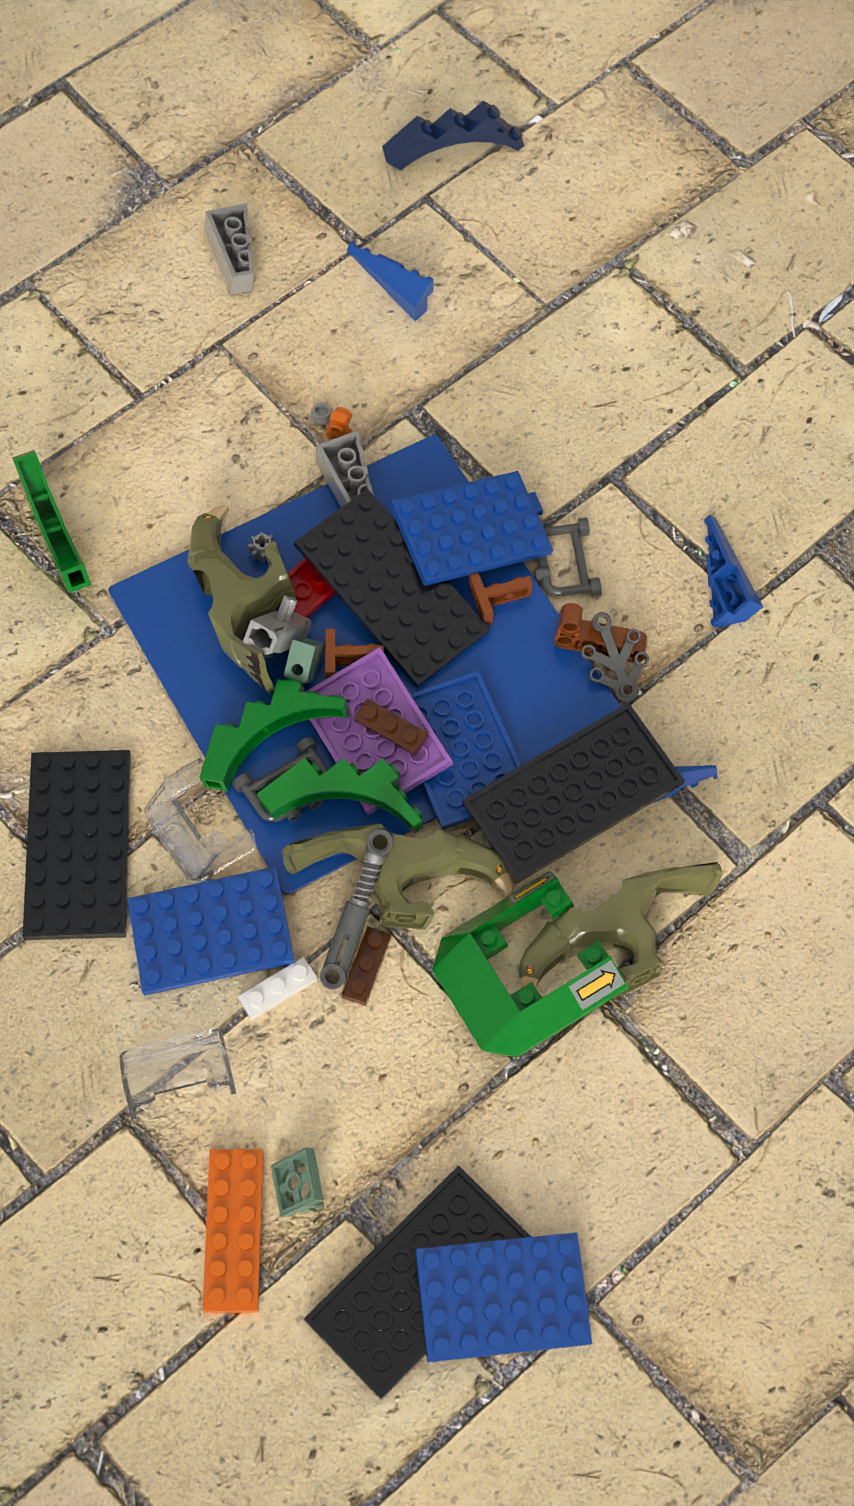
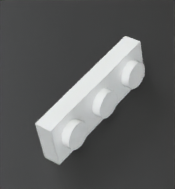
(277, 988)

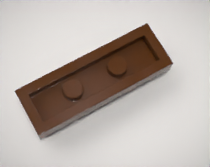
(391, 727)
(366, 966)

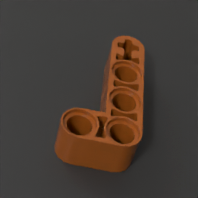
(575, 633)

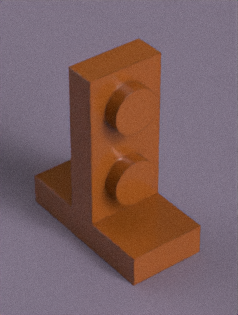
(497, 594)
(344, 654)

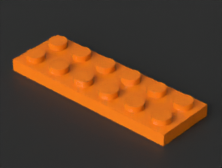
(233, 1231)

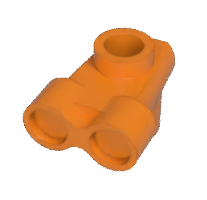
(339, 423)

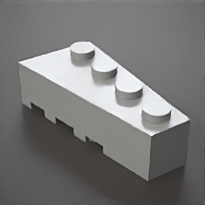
(231, 244)
(344, 467)

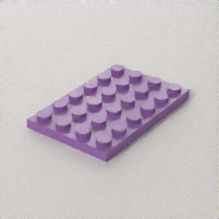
(376, 679)

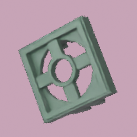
(282, 1182)

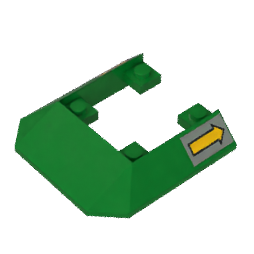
(524, 1019)

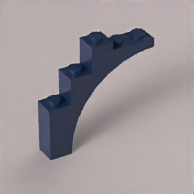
(450, 129)

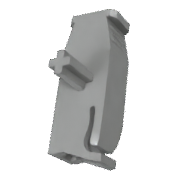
(279, 627)

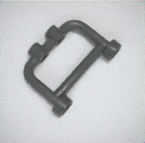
(587, 584)
(246, 784)

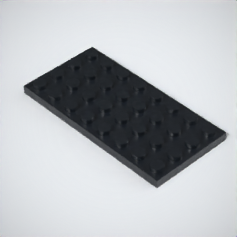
(374, 575)
(572, 792)
(77, 845)
(376, 1310)

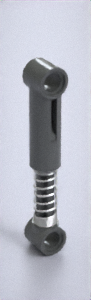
(355, 912)

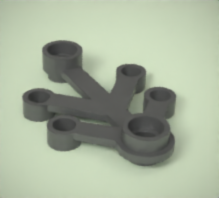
(615, 661)

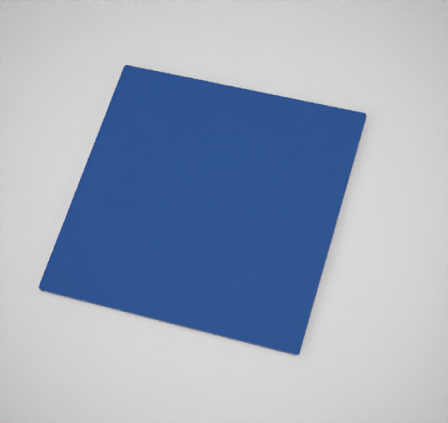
(532, 682)

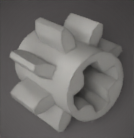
(259, 544)

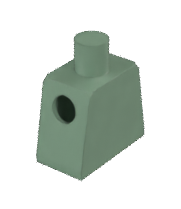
(308, 655)

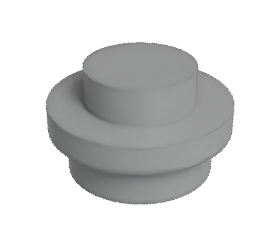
(321, 413)

